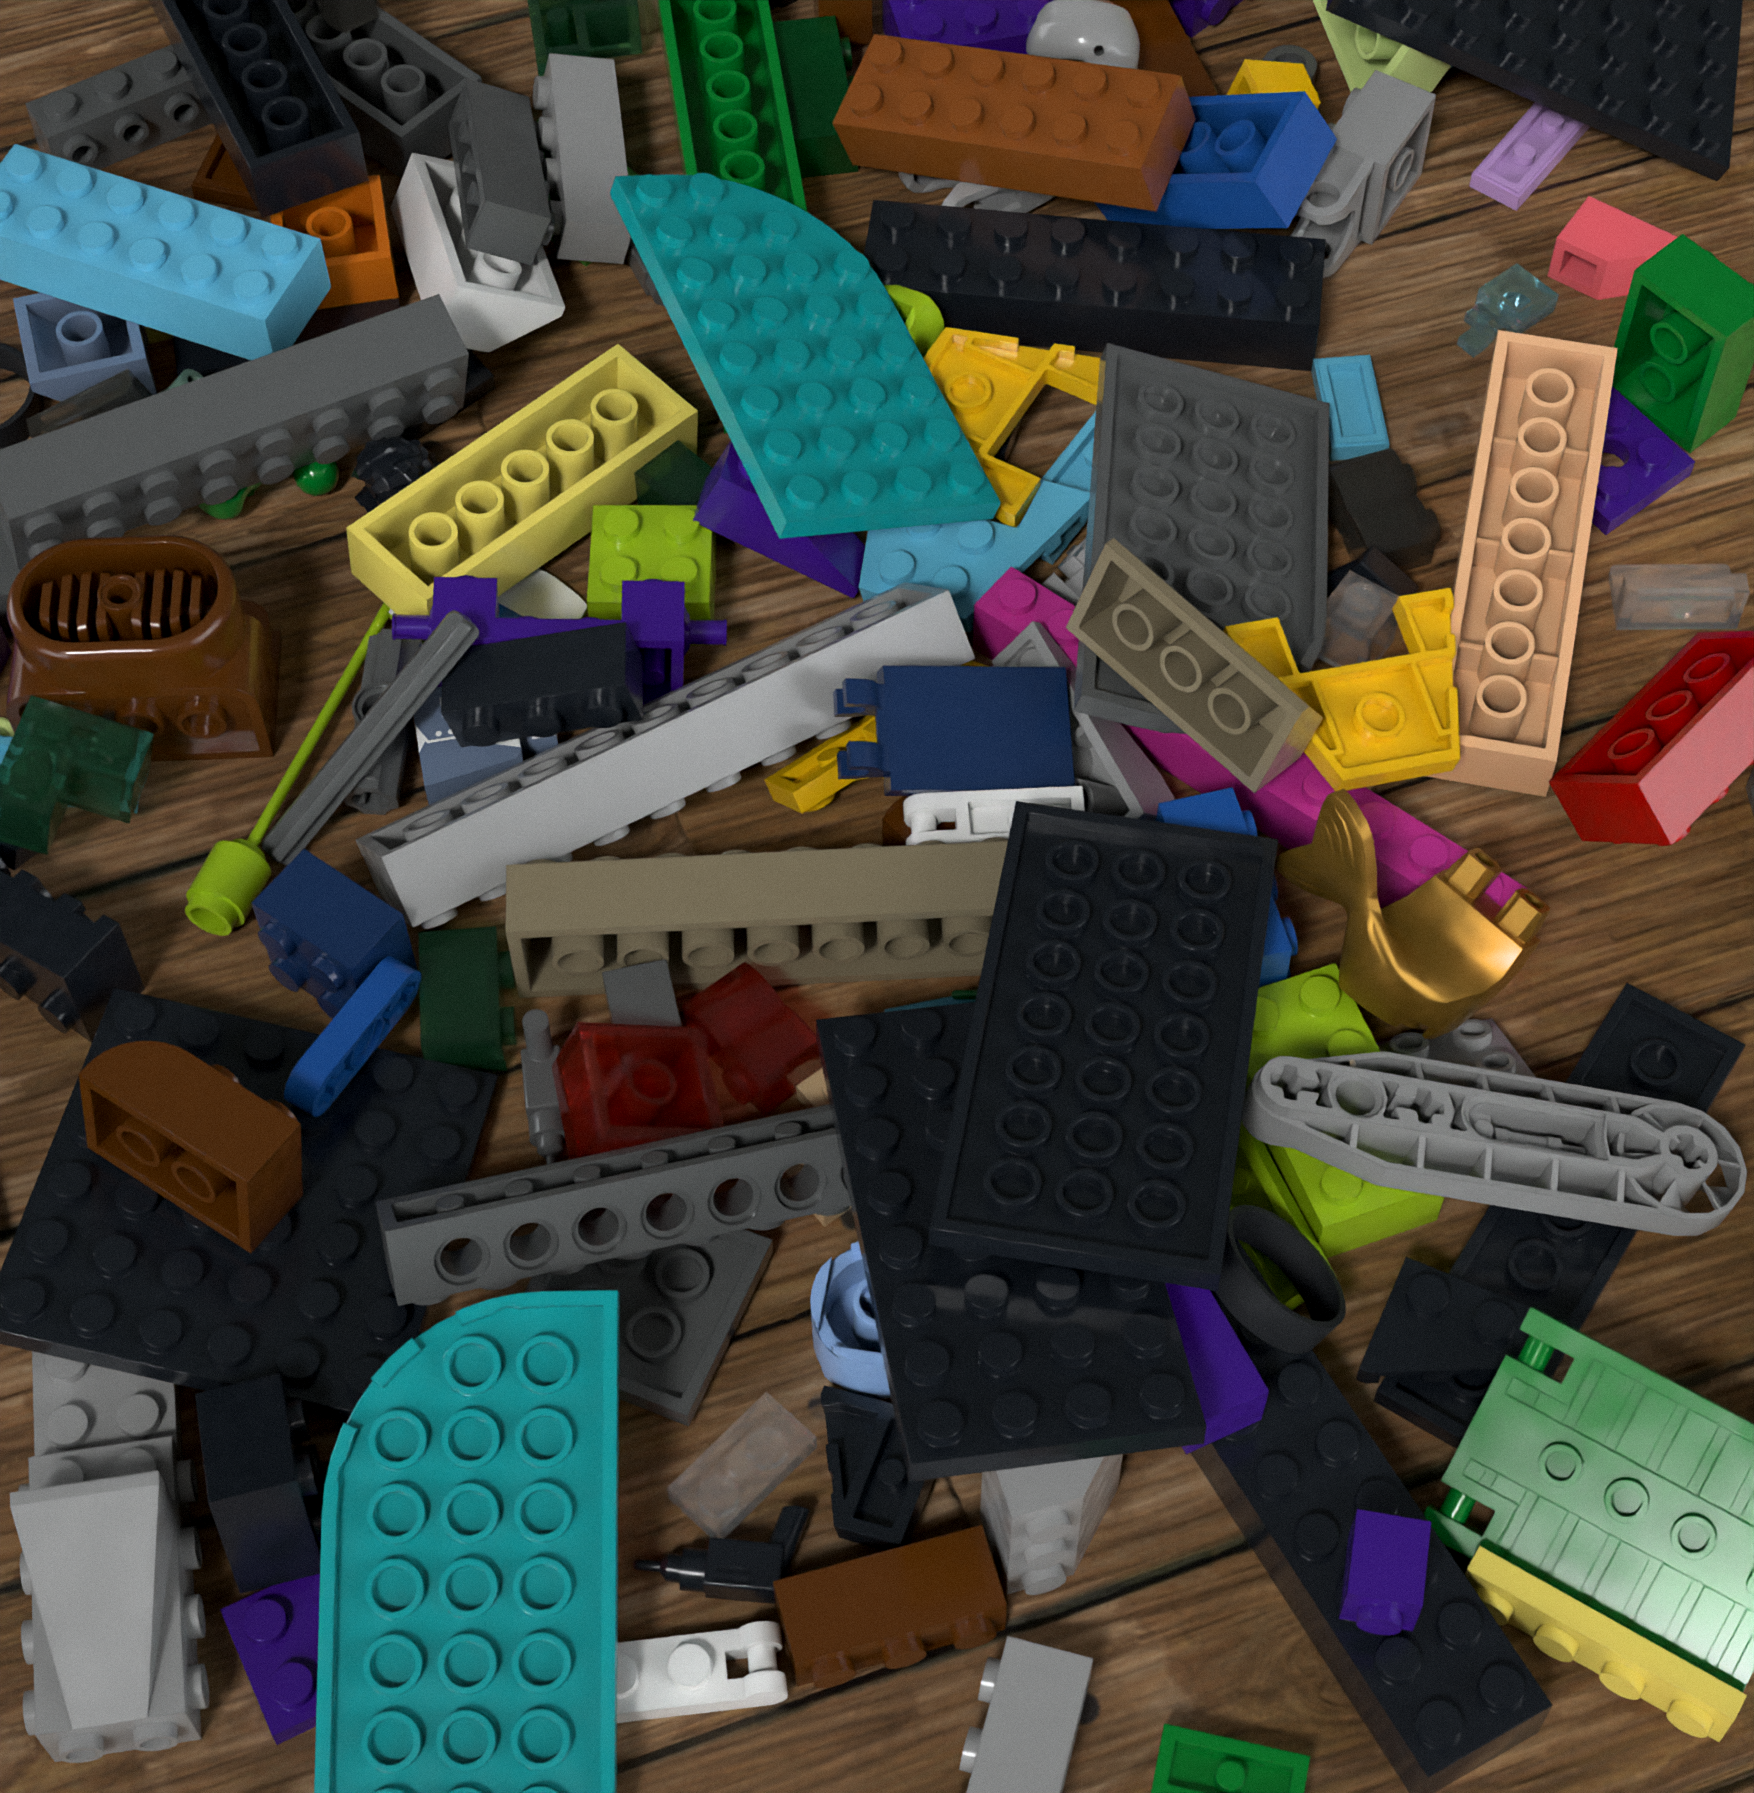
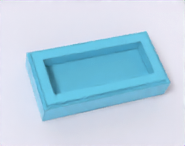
(1354, 405)

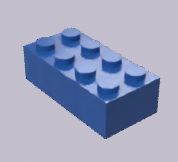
(1241, 164)

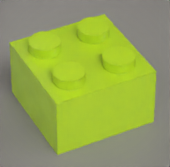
(650, 544)

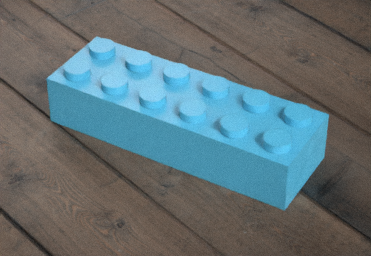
(156, 256)

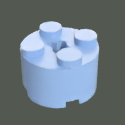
(846, 1327)

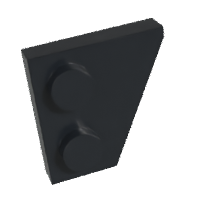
(868, 1472)

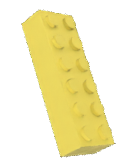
(522, 485)

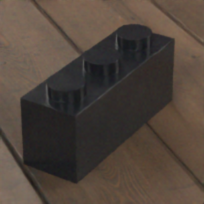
(544, 685)

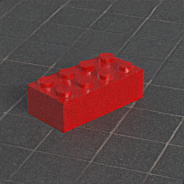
(1667, 747)

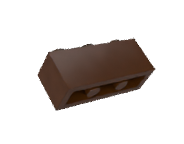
(890, 1607)

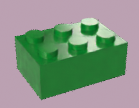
(1686, 342)

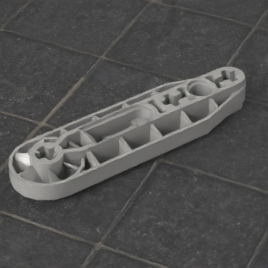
(1500, 1138)

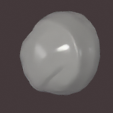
(1085, 33)

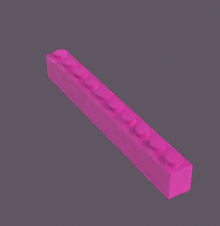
(1285, 807)

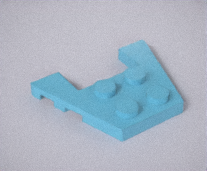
(970, 553)

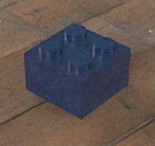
(326, 931)

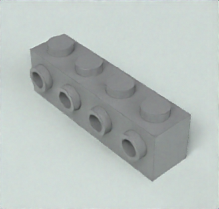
(583, 155)

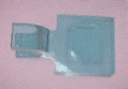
(1507, 301)

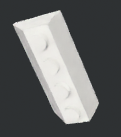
(484, 294)

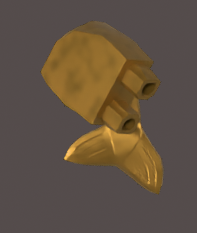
(1428, 954)

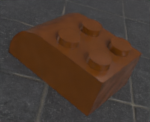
(194, 1137)

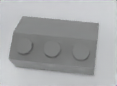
(1045, 1518)

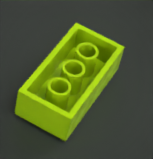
(1312, 1020)

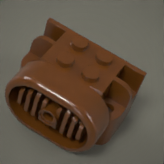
(148, 641)

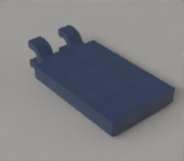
(960, 728)

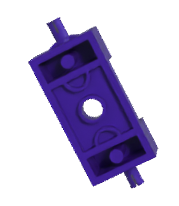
(649, 607)

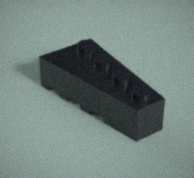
(60, 955)

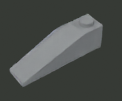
(1105, 758)

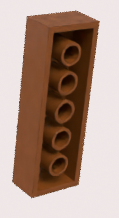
(1016, 121)

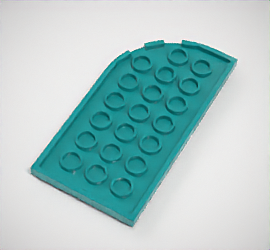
(803, 360)
(476, 1559)

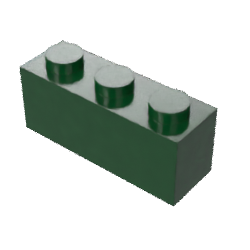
(815, 85)

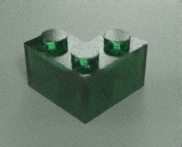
(584, 28)
(67, 760)

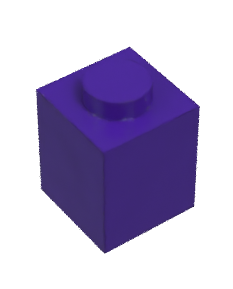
(1385, 1572)

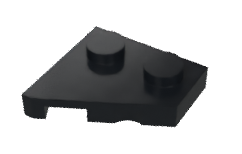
(1442, 1329)

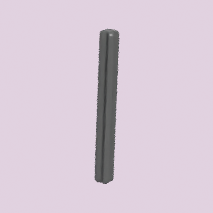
(370, 737)

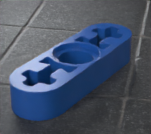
(352, 1036)

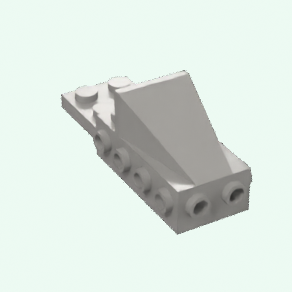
(109, 1565)

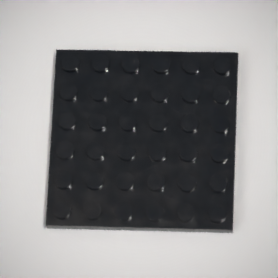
(152, 1292)

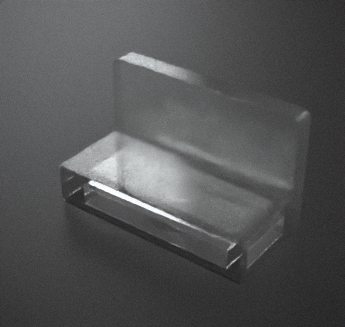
(1677, 596)

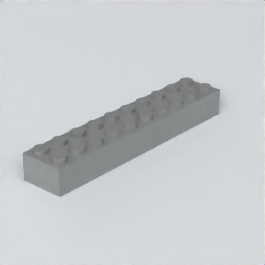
(648, 766)

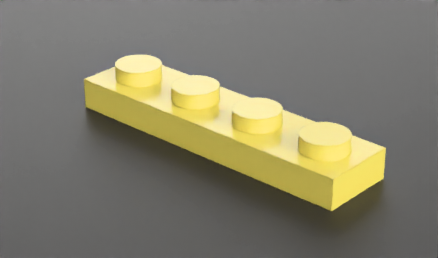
(1621, 1657)

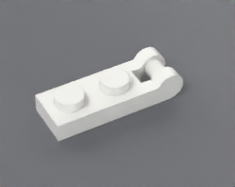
(978, 812)
(691, 1676)

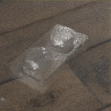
(742, 1467)

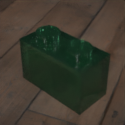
(464, 998)

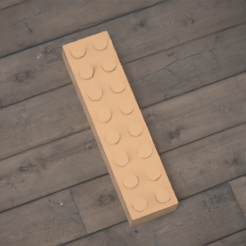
(1526, 555)

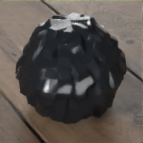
(390, 467)

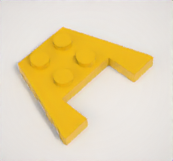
(990, 388)
(1380, 715)

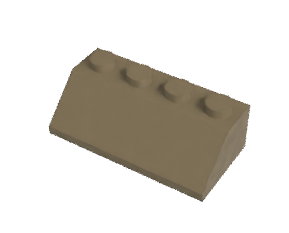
(1191, 669)

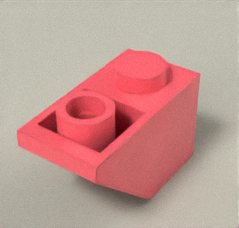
(1603, 249)

